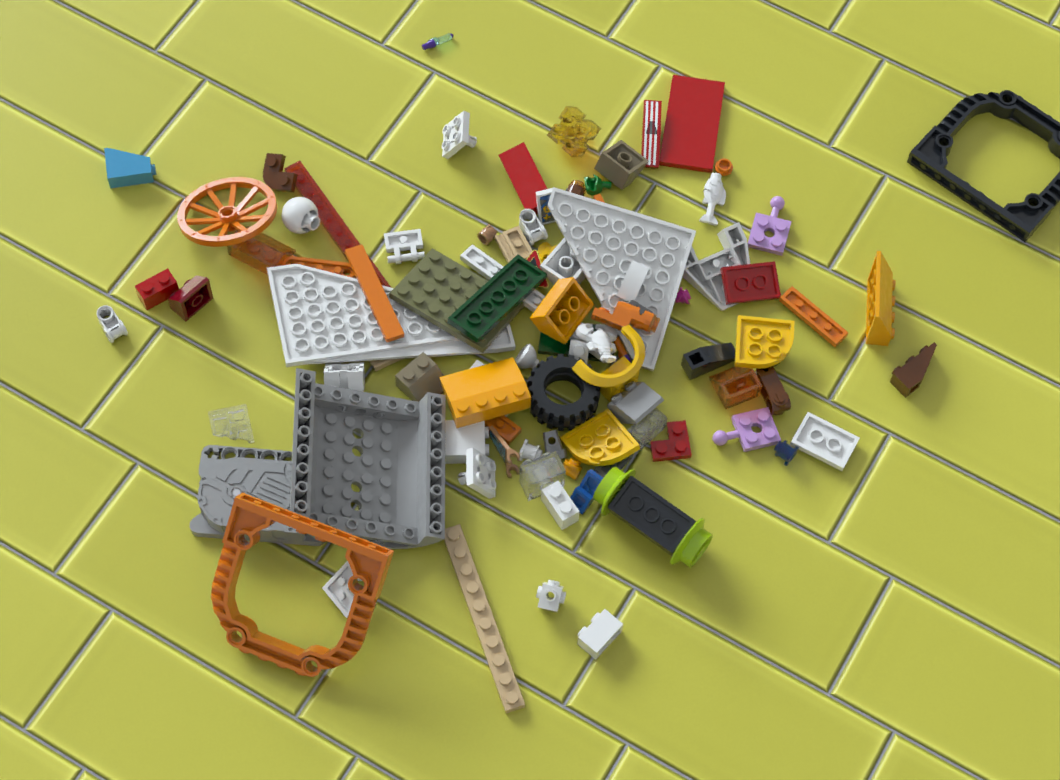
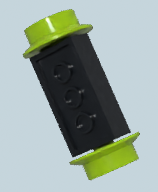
(652, 516)

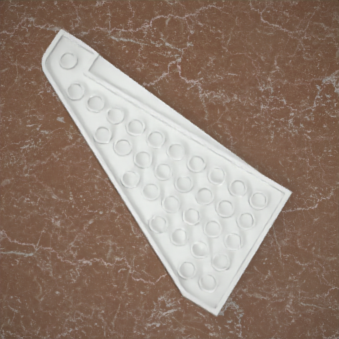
(330, 321)

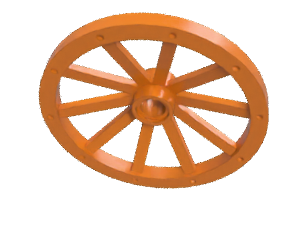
(228, 216)

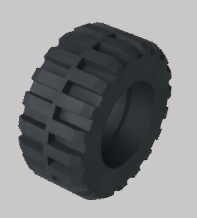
(556, 414)

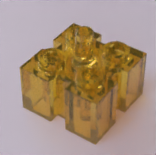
(574, 131)

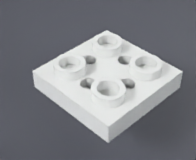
(457, 135)
(479, 473)

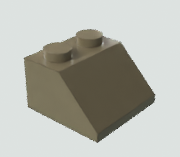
(620, 164)
(419, 378)

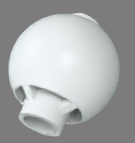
(300, 215)

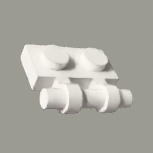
(404, 241)

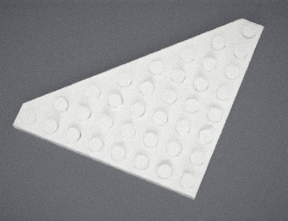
(606, 243)

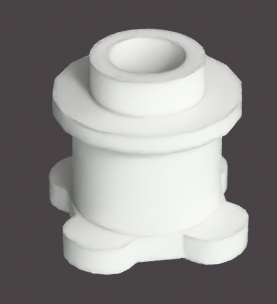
(529, 451)

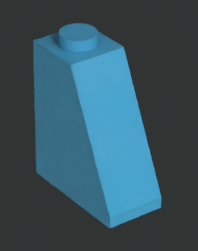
(128, 168)

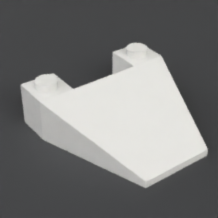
(706, 273)

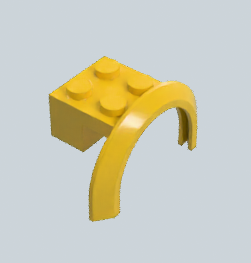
(620, 373)

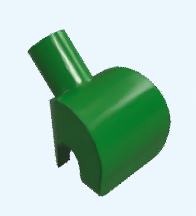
(595, 185)

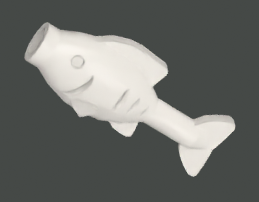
(713, 194)

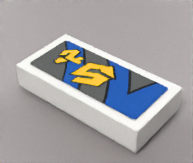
(544, 213)

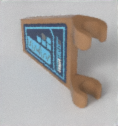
(504, 451)

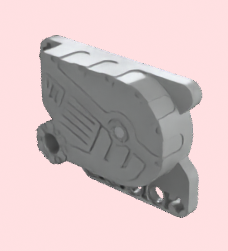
(257, 477)

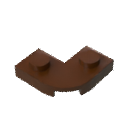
(274, 175)

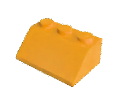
(562, 310)

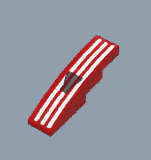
(651, 132)

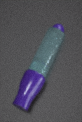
(433, 42)

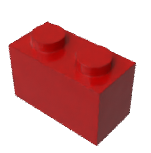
(156, 289)

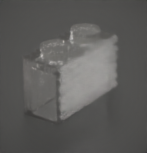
(648, 427)

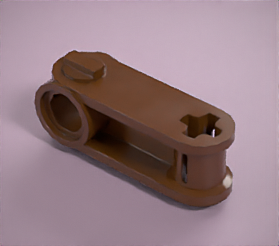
(773, 391)

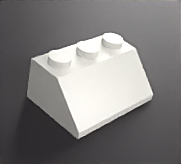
(562, 264)

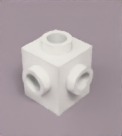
(547, 602)

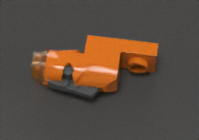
(627, 314)

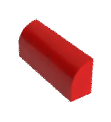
(523, 175)

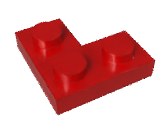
(675, 447)

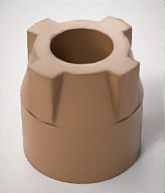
(487, 234)

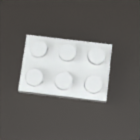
(825, 441)

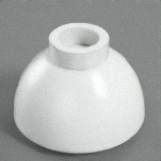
(527, 357)

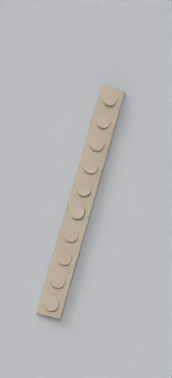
(483, 619)

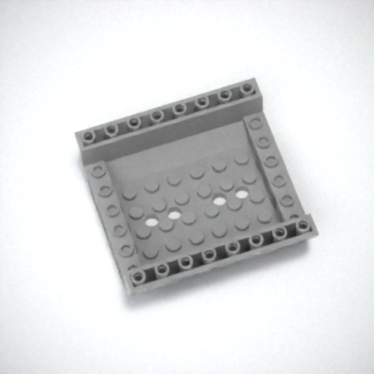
(397, 469)

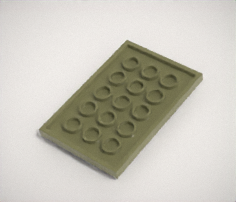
(438, 289)

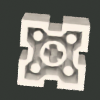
(345, 375)

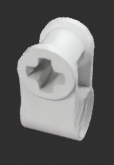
(533, 229)
(111, 326)

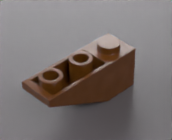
(909, 376)

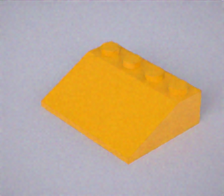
(880, 303)
(485, 392)

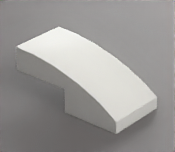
(633, 281)

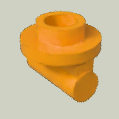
(572, 468)

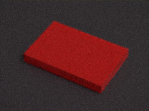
(750, 282)

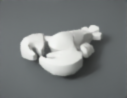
(600, 340)

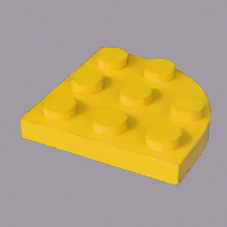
(762, 341)
(600, 441)

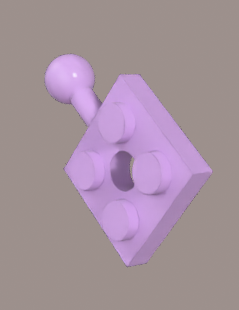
(777, 226)
(750, 440)

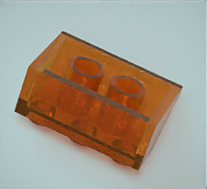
(261, 252)

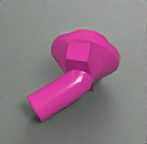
(683, 296)

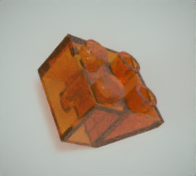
(736, 385)

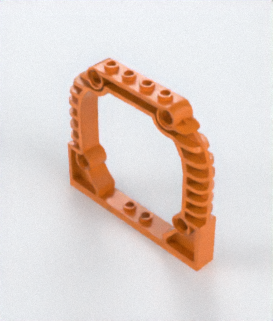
(367, 562)

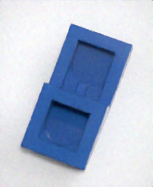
(583, 494)

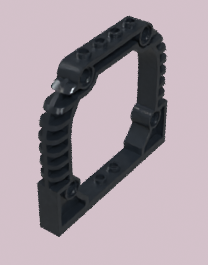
(931, 154)

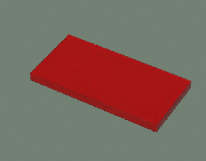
(692, 124)

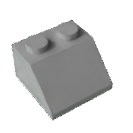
(634, 403)

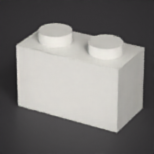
(560, 505)
(599, 633)

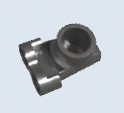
(555, 447)

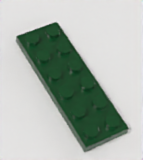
(497, 298)

